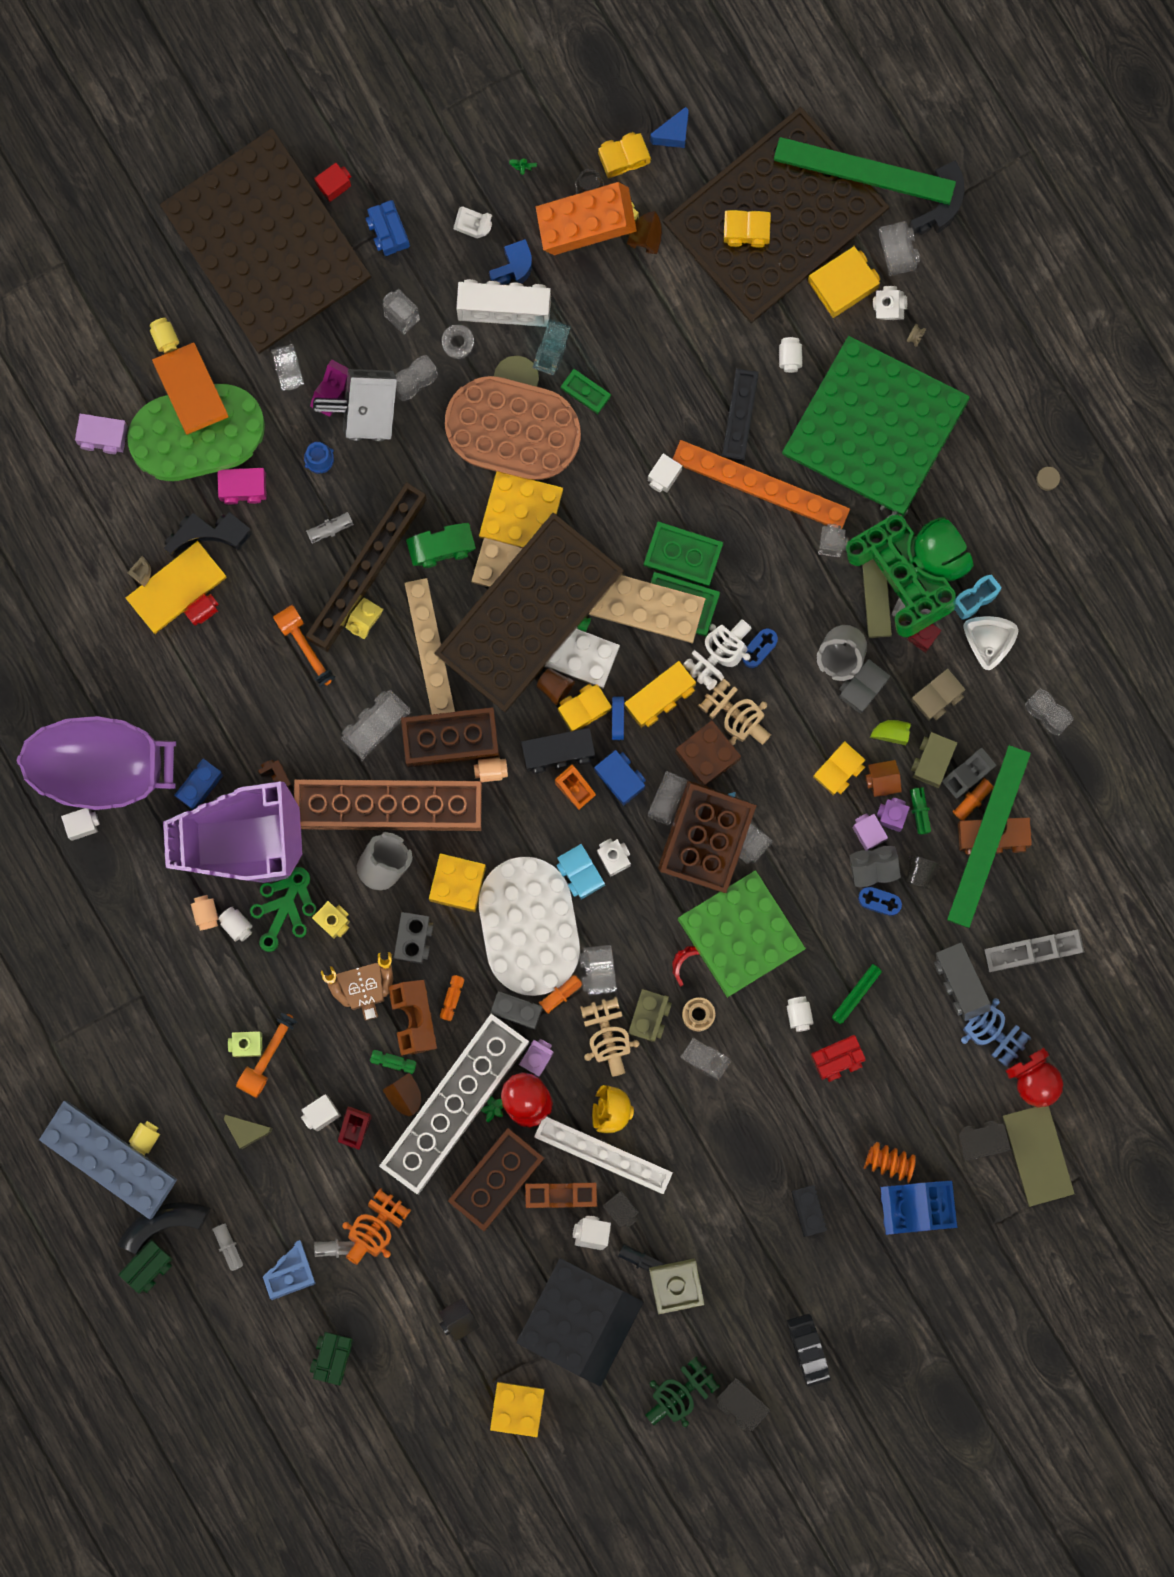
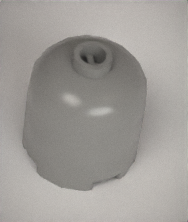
(842, 652)
(383, 861)

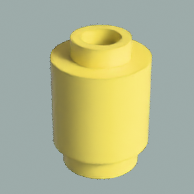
(164, 335)
(144, 1137)

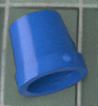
(318, 458)

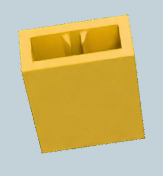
(844, 281)

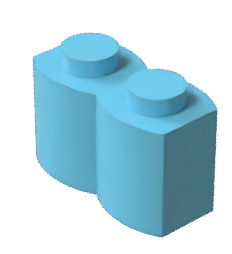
(981, 594)
(580, 872)

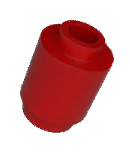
(201, 609)

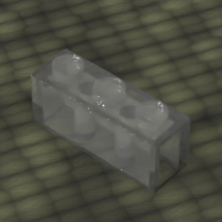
(375, 724)

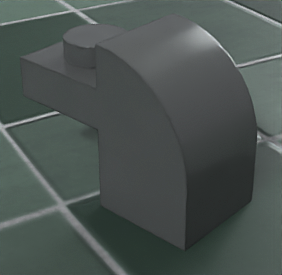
(969, 773)

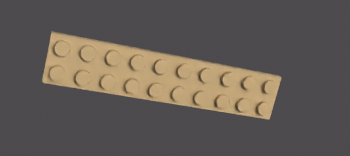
(626, 602)

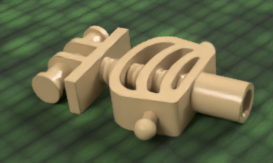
(753, 728)
(614, 1058)

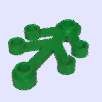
(285, 906)

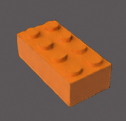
(586, 218)

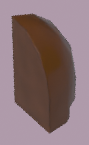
(647, 234)
(404, 1095)

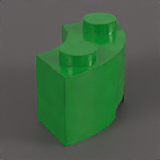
(430, 548)

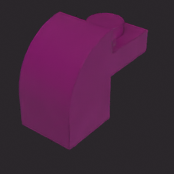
(333, 383)

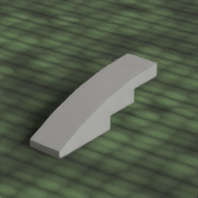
(1034, 950)

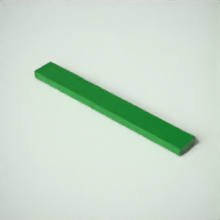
(864, 171)
(988, 836)

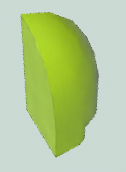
(892, 731)

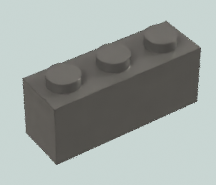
(962, 982)

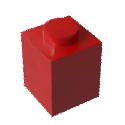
(333, 181)

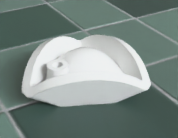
(990, 639)

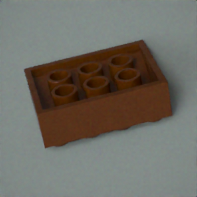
(706, 837)

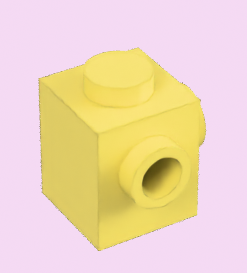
(332, 920)

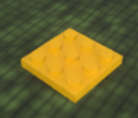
(518, 509)

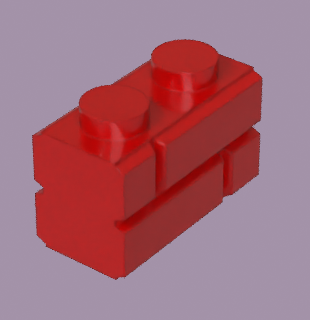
(838, 1057)

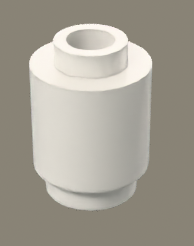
(790, 354)
(235, 924)
(799, 1014)

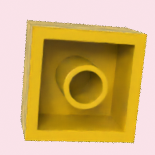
(457, 882)
(517, 1409)

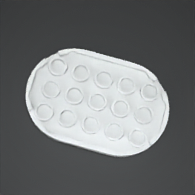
(529, 926)

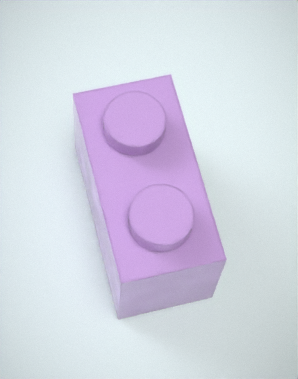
(101, 433)

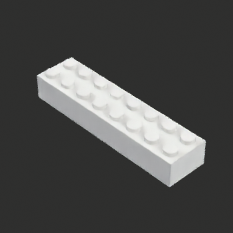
(454, 1104)

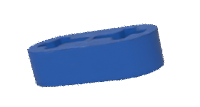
(763, 652)
(617, 718)
(882, 896)

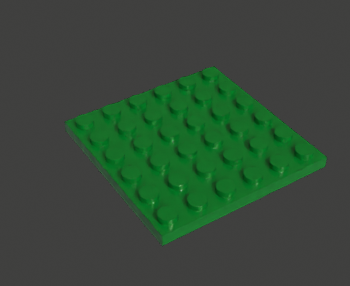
(876, 425)

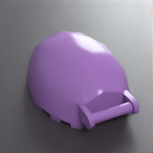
(95, 762)

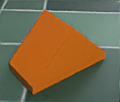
(574, 787)

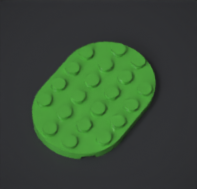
(166, 452)

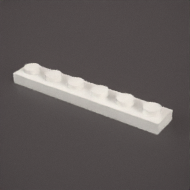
(603, 1155)

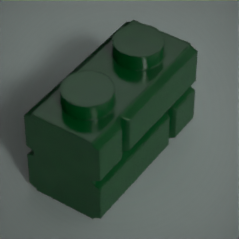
(146, 1267)
(332, 1358)

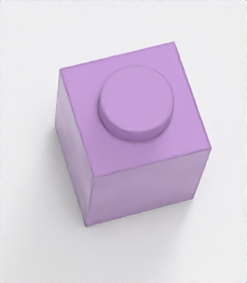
(869, 831)

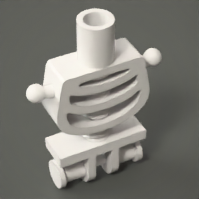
(734, 636)

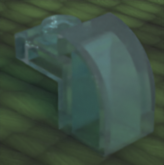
(552, 347)

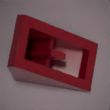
(354, 1127)

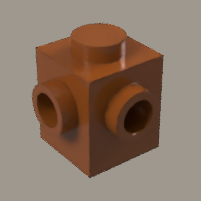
(884, 778)

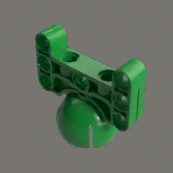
(928, 558)

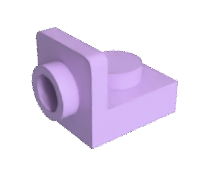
(537, 1057)

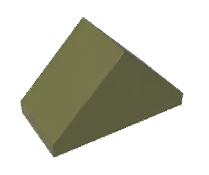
(245, 1131)

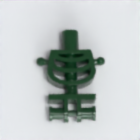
(662, 1408)

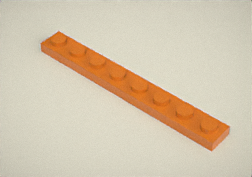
(760, 485)

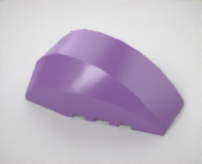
(239, 835)

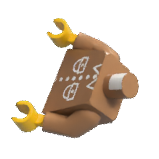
(362, 986)

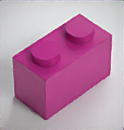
(242, 485)

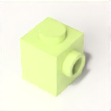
(246, 1044)

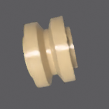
(703, 1004)

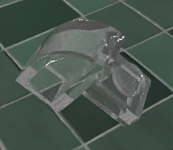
(287, 367)
(706, 1059)

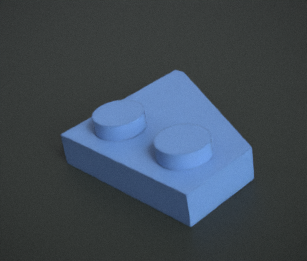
(289, 1273)

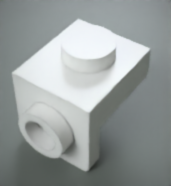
(472, 222)

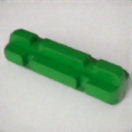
(393, 1061)

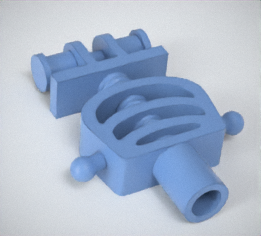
(988, 1027)

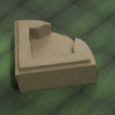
(141, 571)

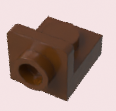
(276, 767)

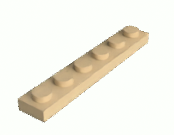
(428, 642)

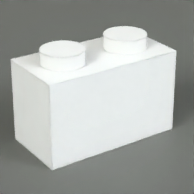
(320, 1113)

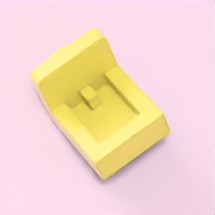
(363, 618)

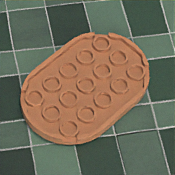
(512, 428)

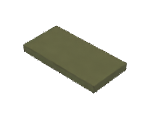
(1038, 1155)

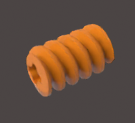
(891, 1161)

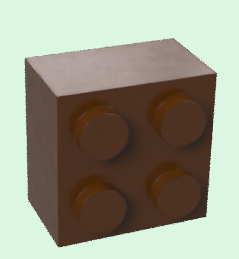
(708, 754)

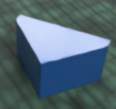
(672, 132)

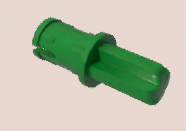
(920, 810)

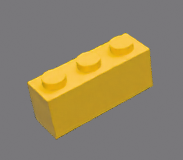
(660, 695)

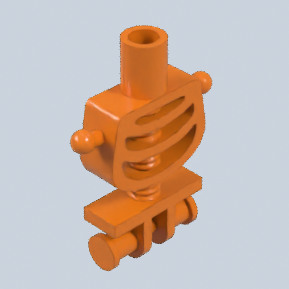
(365, 1242)

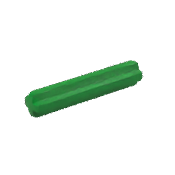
(856, 994)

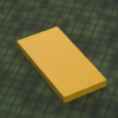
(176, 587)

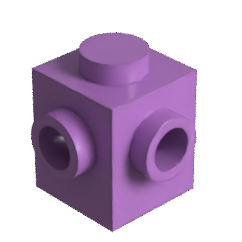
(893, 814)

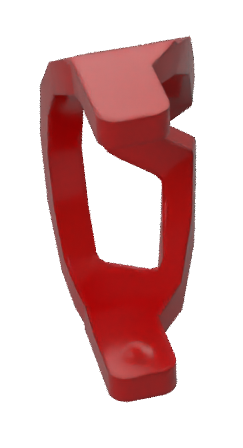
(678, 960)

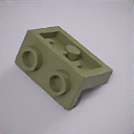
(648, 1016)

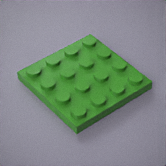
(741, 934)

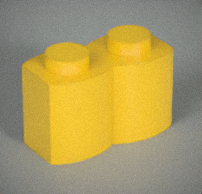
(624, 154)
(747, 227)
(584, 708)
(839, 769)

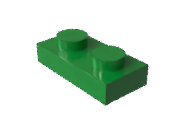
(585, 391)

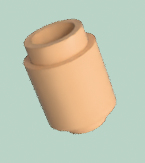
(491, 769)
(204, 912)

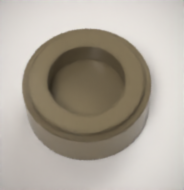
(1048, 478)

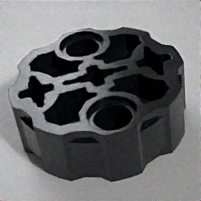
(808, 1350)

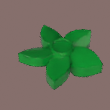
(522, 165)
(493, 1109)

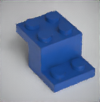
(918, 1207)

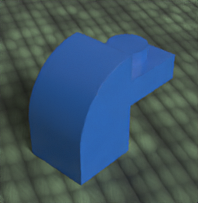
(519, 264)

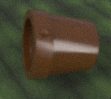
(555, 685)

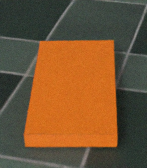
(190, 388)

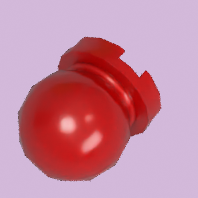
(1037, 1080)
(526, 1099)

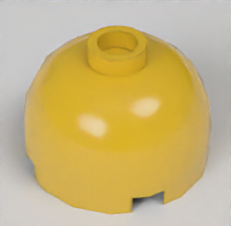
(612, 1110)

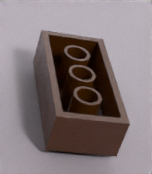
(450, 737)
(496, 1179)

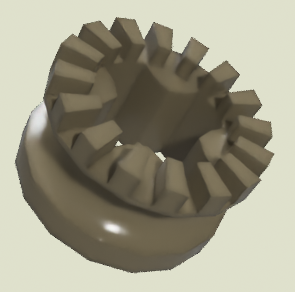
(915, 335)

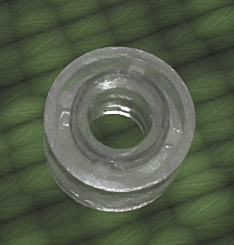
(450, 333)

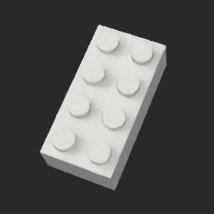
(503, 303)

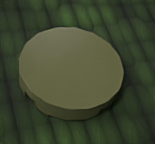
(517, 369)

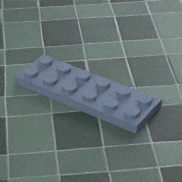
(108, 1159)

